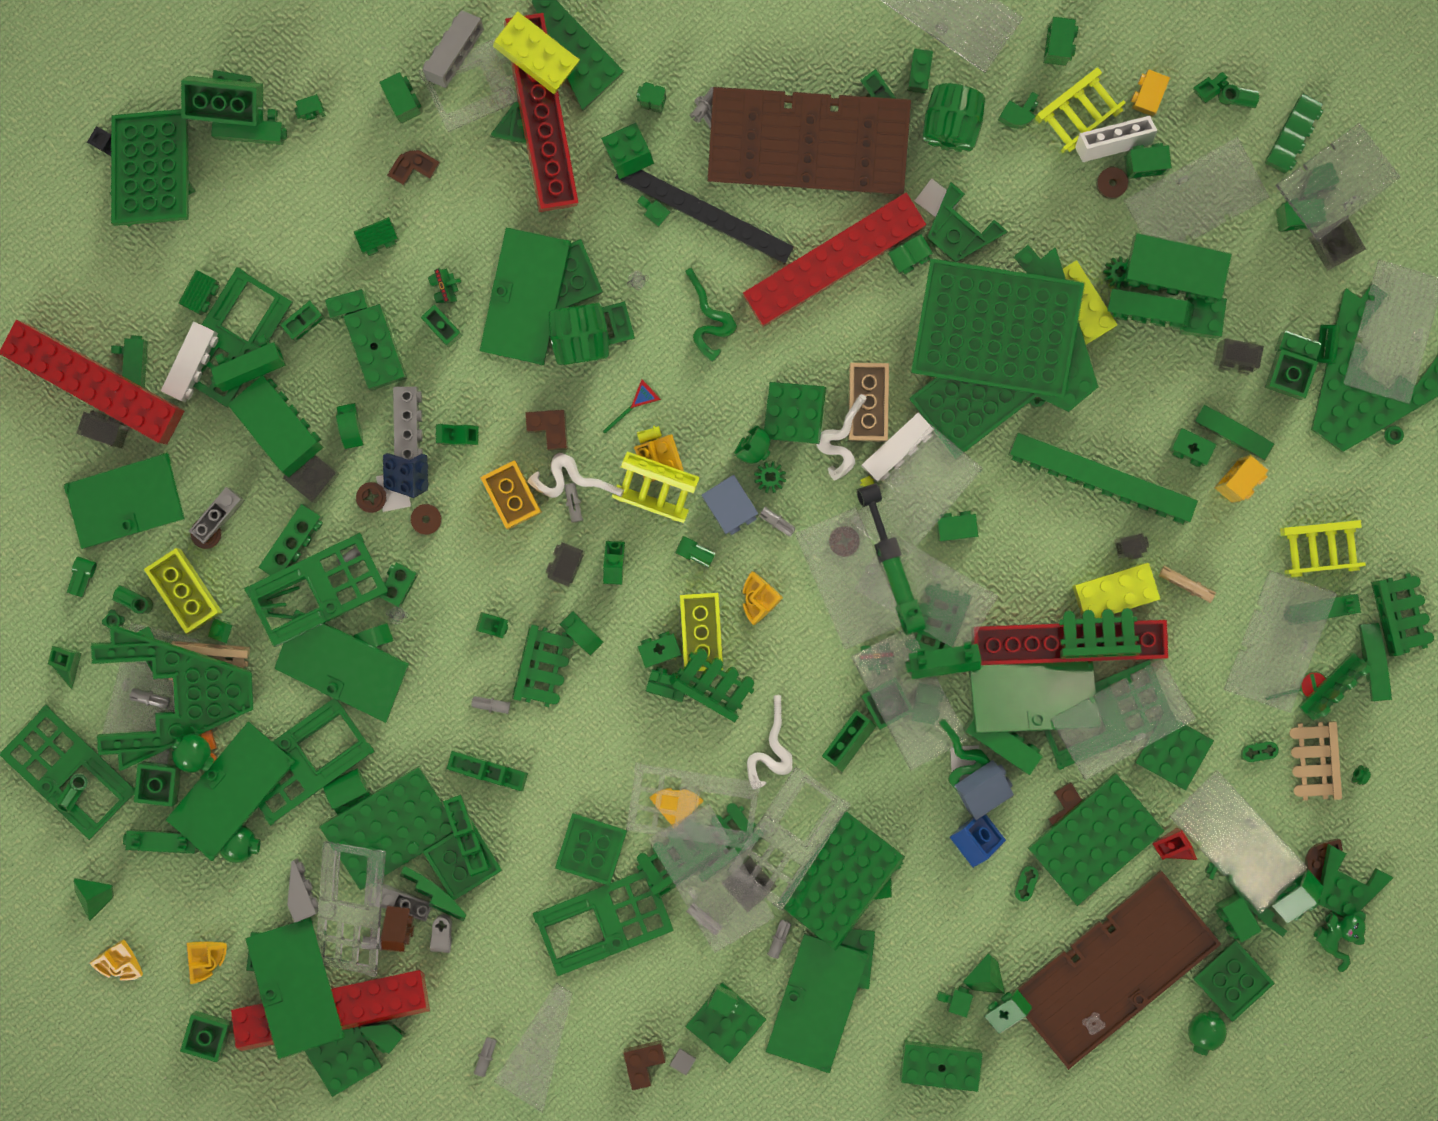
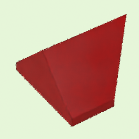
(1175, 846)

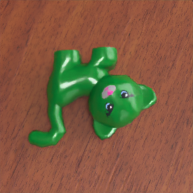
(1350, 928)

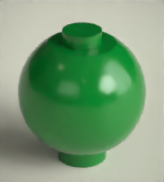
(192, 753)
(241, 846)
(1207, 1032)

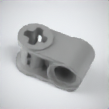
(441, 938)

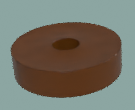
(1106, 189)
(418, 515)

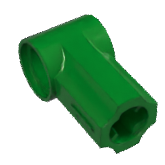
(1240, 97)
(691, 550)
(82, 572)
(131, 600)
(71, 793)

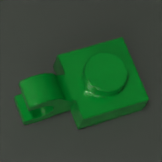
(1210, 88)
(655, 212)

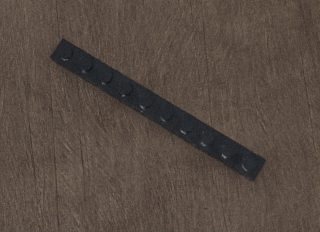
(708, 215)

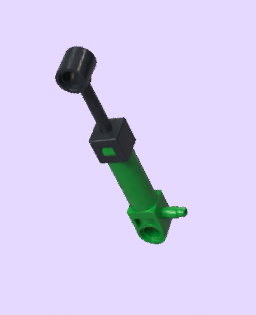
(889, 554)

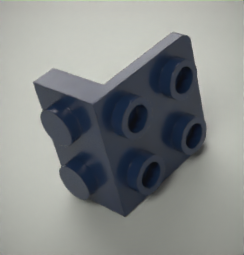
(406, 475)

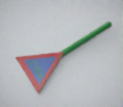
(643, 396)

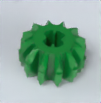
(1112, 268)
(769, 470)

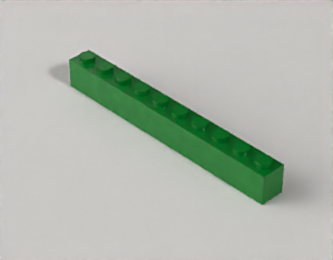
(1103, 478)

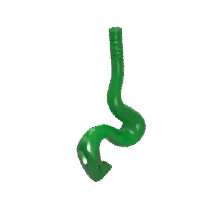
(728, 328)
(972, 754)

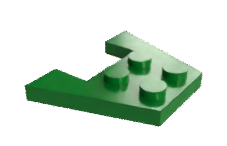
(955, 234)
(1343, 893)

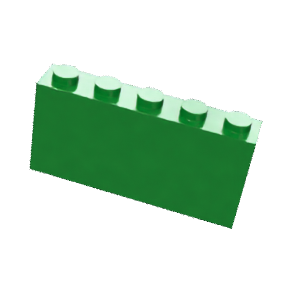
(1177, 268)
(276, 425)

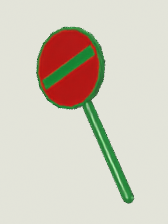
(1311, 682)

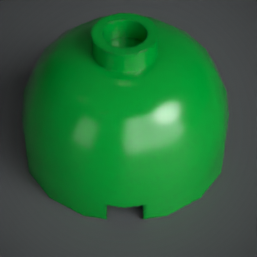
(754, 446)

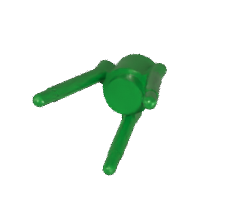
(268, 606)

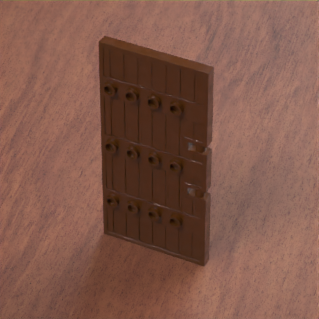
(808, 144)
(1117, 971)

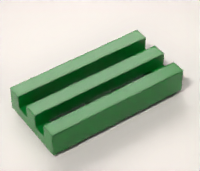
(1331, 344)

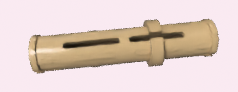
(1193, 587)

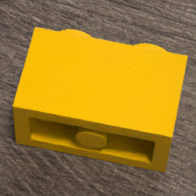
(1150, 92)

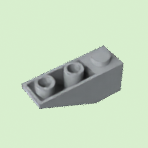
(217, 514)
(299, 896)
(398, 898)

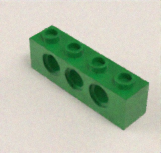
(303, 514)

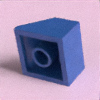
(977, 839)

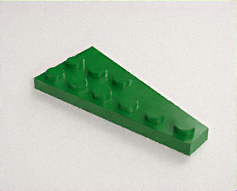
(595, 67)

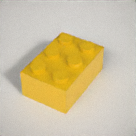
(1241, 479)
(511, 495)

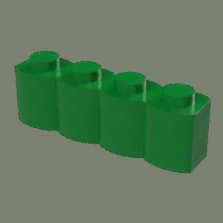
(1294, 133)

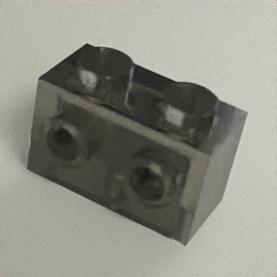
(1132, 546)

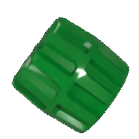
(954, 117)
(579, 334)

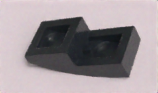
(101, 140)

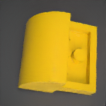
(662, 451)

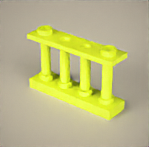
(1077, 91)
(662, 473)
(1330, 530)

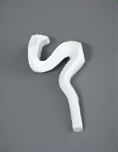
(829, 449)
(560, 460)
(780, 768)

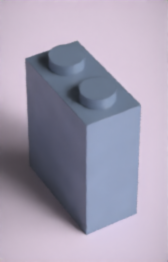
(730, 505)
(984, 789)

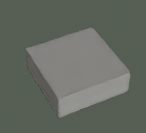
(682, 1061)

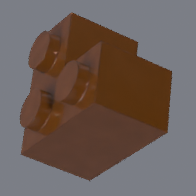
(551, 422)
(397, 929)
(639, 1059)

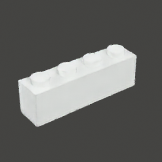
(1115, 138)
(189, 362)
(895, 448)

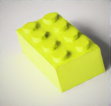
(535, 52)
(1093, 314)
(183, 590)
(1117, 590)
(701, 625)

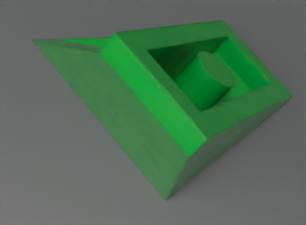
(65, 663)
(93, 896)
(986, 976)

